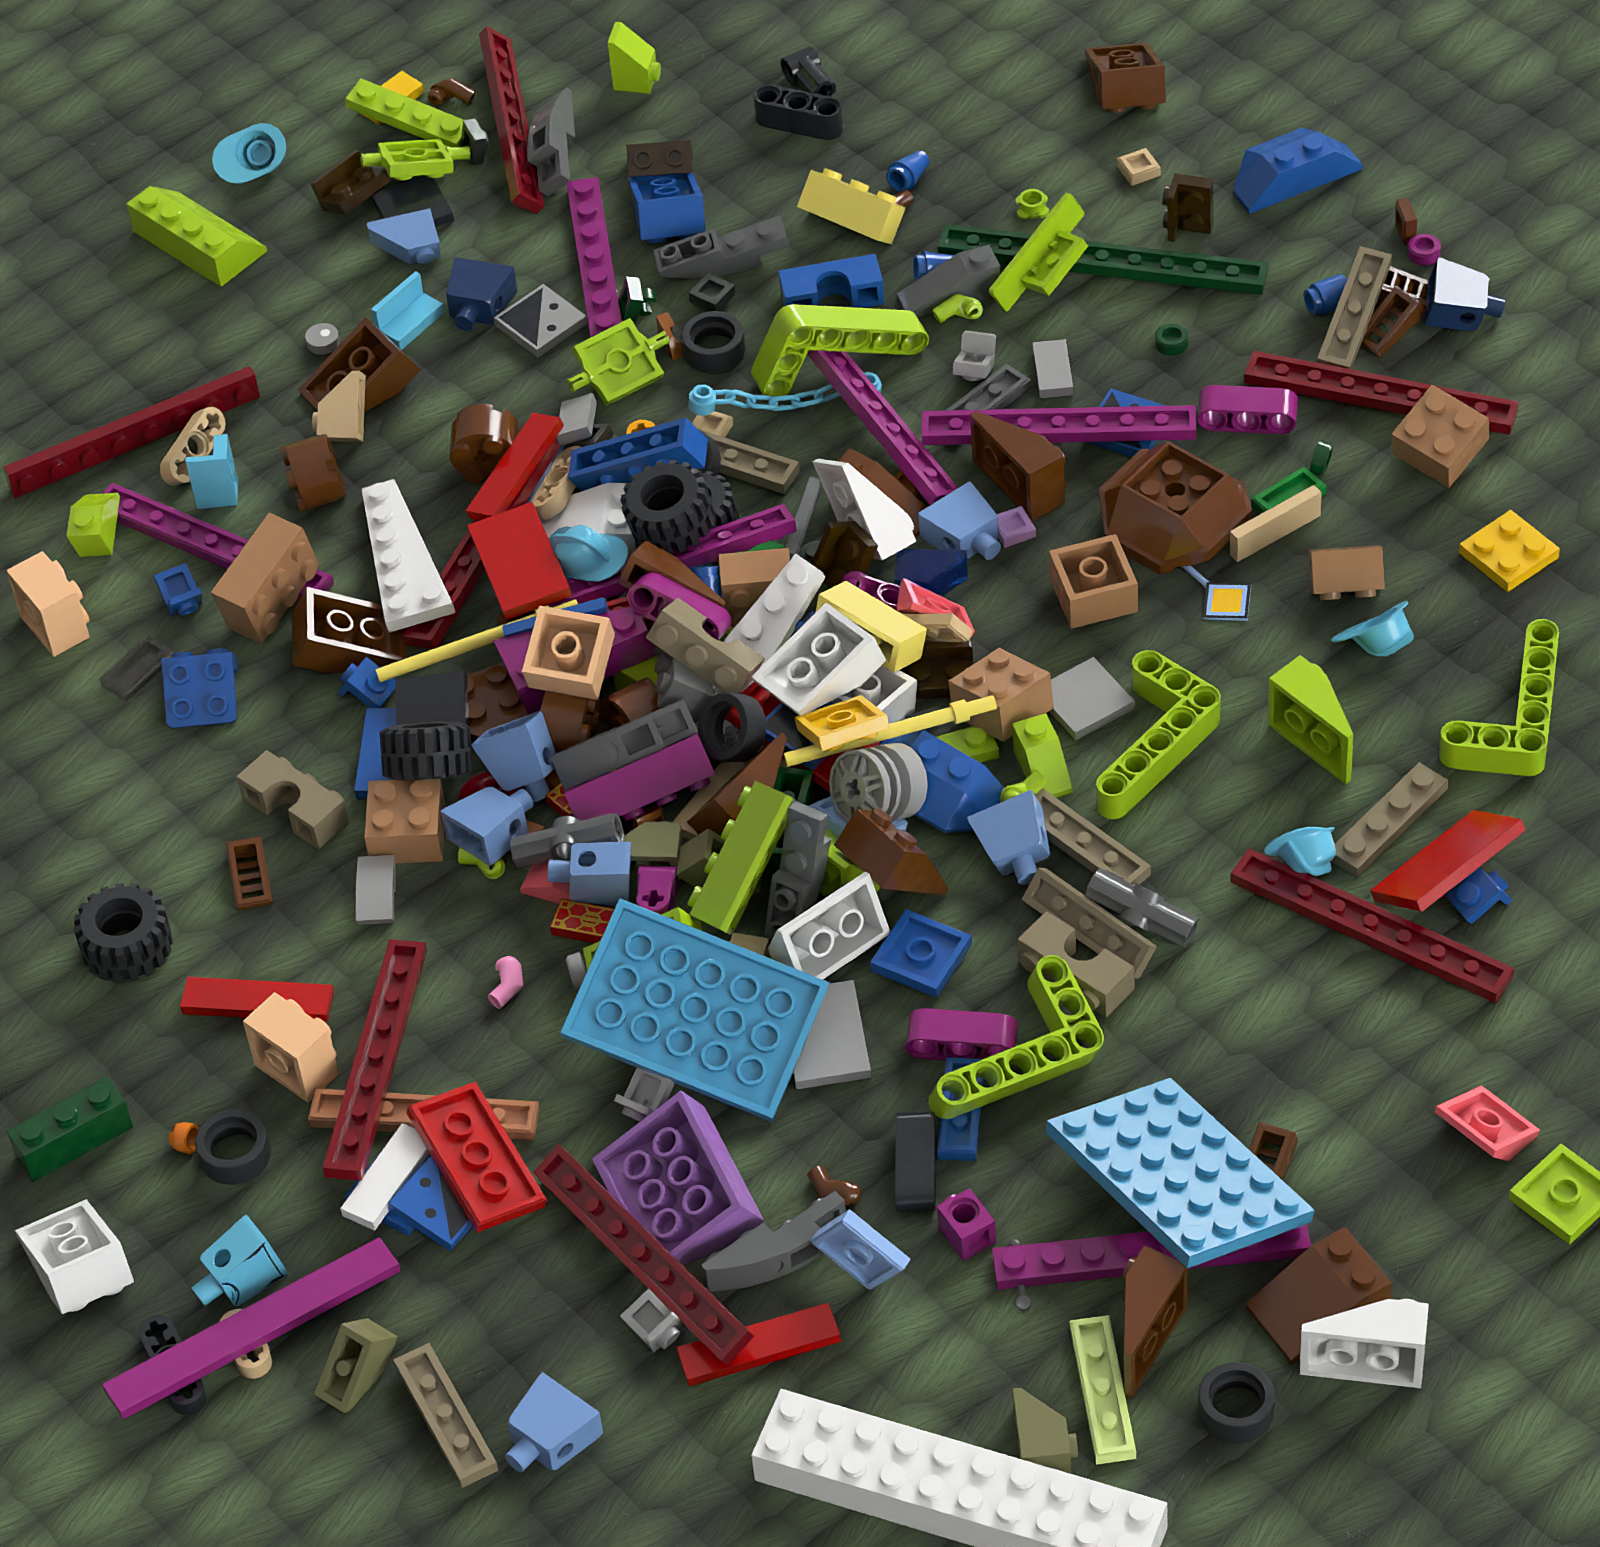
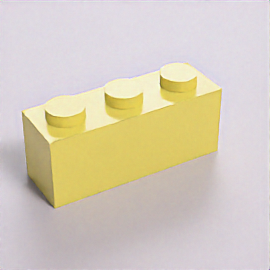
(852, 205)
(896, 635)

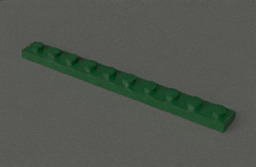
(1123, 260)

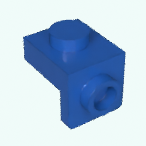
(178, 590)
(365, 684)
(1478, 893)

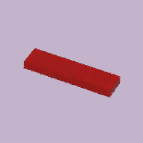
(515, 466)
(242, 997)
(771, 1342)

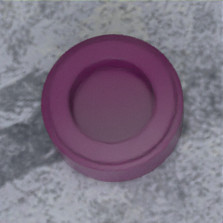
(1424, 249)

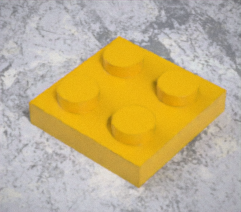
(1509, 550)
(841, 723)

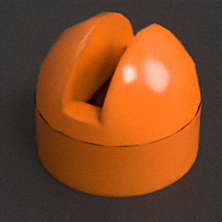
(183, 1137)

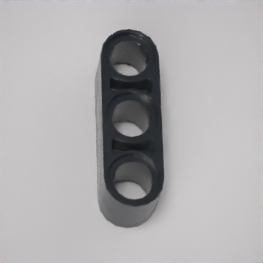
(798, 112)
(915, 1161)

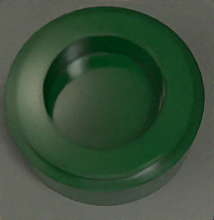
(1171, 339)
(1321, 457)

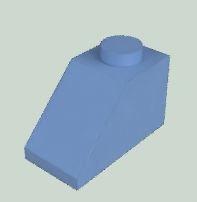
(407, 236)

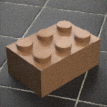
(265, 578)

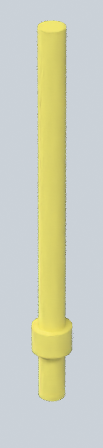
(450, 650)
(958, 712)

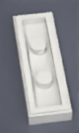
(385, 1178)

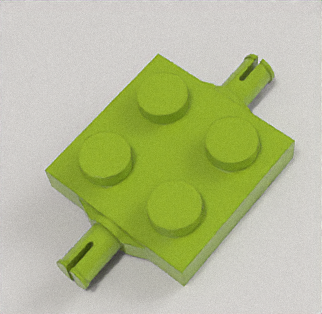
(415, 158)
(618, 362)

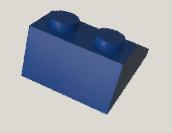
(667, 206)

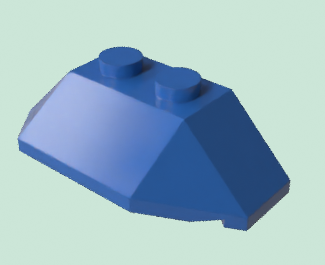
(1290, 167)
(955, 783)

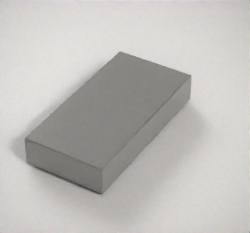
(1052, 368)
(577, 418)

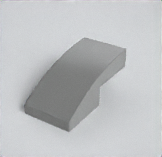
(375, 889)

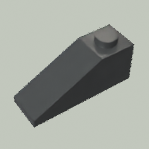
(964, 273)

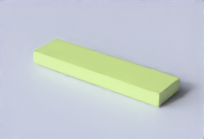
(1102, 1390)

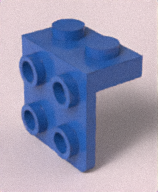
(200, 688)

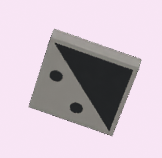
(540, 320)

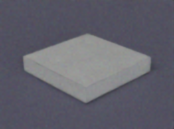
(1088, 699)

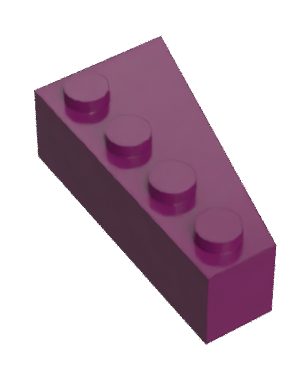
(627, 650)
(643, 782)

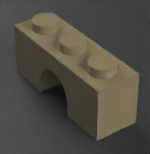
(722, 664)
(275, 782)
(1103, 980)

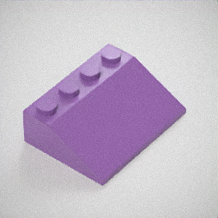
(680, 1180)

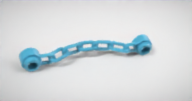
(703, 398)

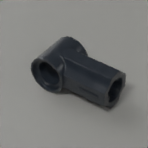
(806, 70)

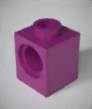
(966, 1237)

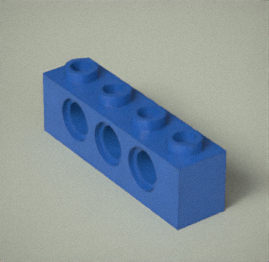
(625, 455)

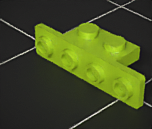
(1044, 256)

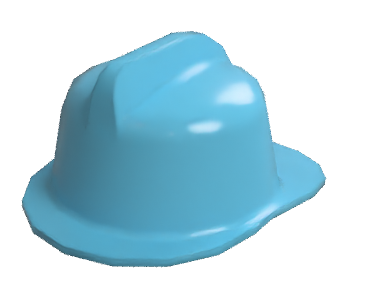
(249, 153)
(589, 554)
(1381, 634)
(1305, 849)

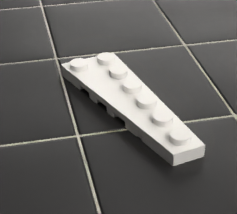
(404, 569)
(777, 611)

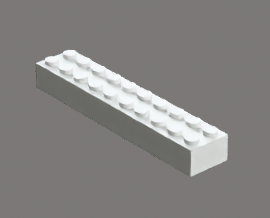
(943, 1482)

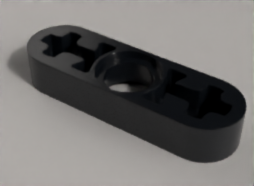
(152, 1348)

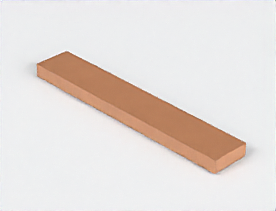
(516, 1116)

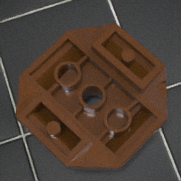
(1172, 508)

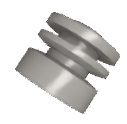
(879, 778)

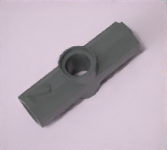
(557, 841)
(1142, 907)

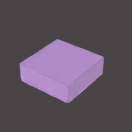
(1015, 527)

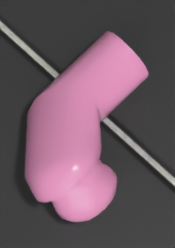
(511, 981)

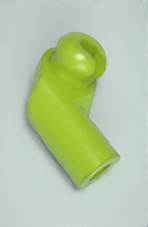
(958, 305)
(1034, 782)
(492, 872)

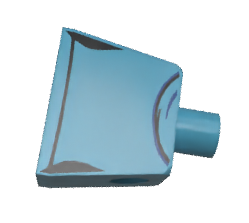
(239, 1265)

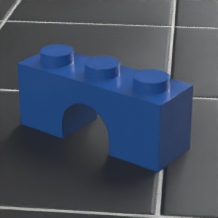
(853, 278)

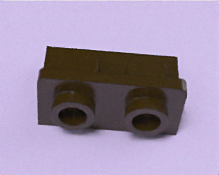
(659, 158)
(348, 184)
(1188, 205)
(843, 550)
(939, 665)

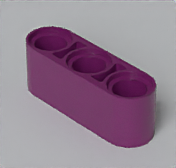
(1247, 409)
(665, 592)
(959, 1034)

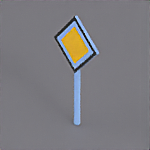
(1223, 599)

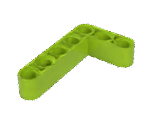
(830, 329)
(1190, 717)
(1505, 747)
(1029, 1055)

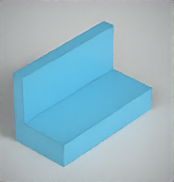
(406, 311)
(214, 476)

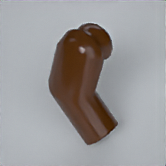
(449, 89)

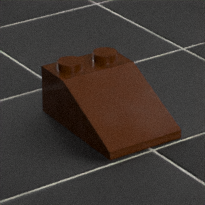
(1126, 76)
(372, 354)
(1019, 464)
(342, 630)
(723, 803)
(888, 854)
(1318, 1284)
(1153, 1307)

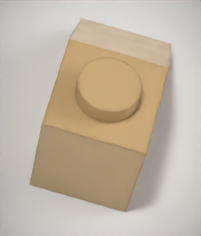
(342, 410)

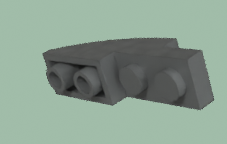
(548, 141)
(723, 254)
(624, 744)
(801, 867)
(767, 1255)

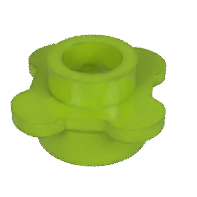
(1032, 204)

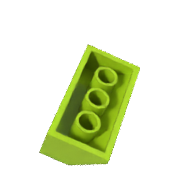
(192, 234)
(742, 858)

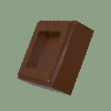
(1405, 220)

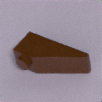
(887, 484)
(653, 559)

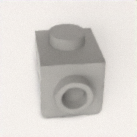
(976, 356)
(644, 1094)
(652, 1321)

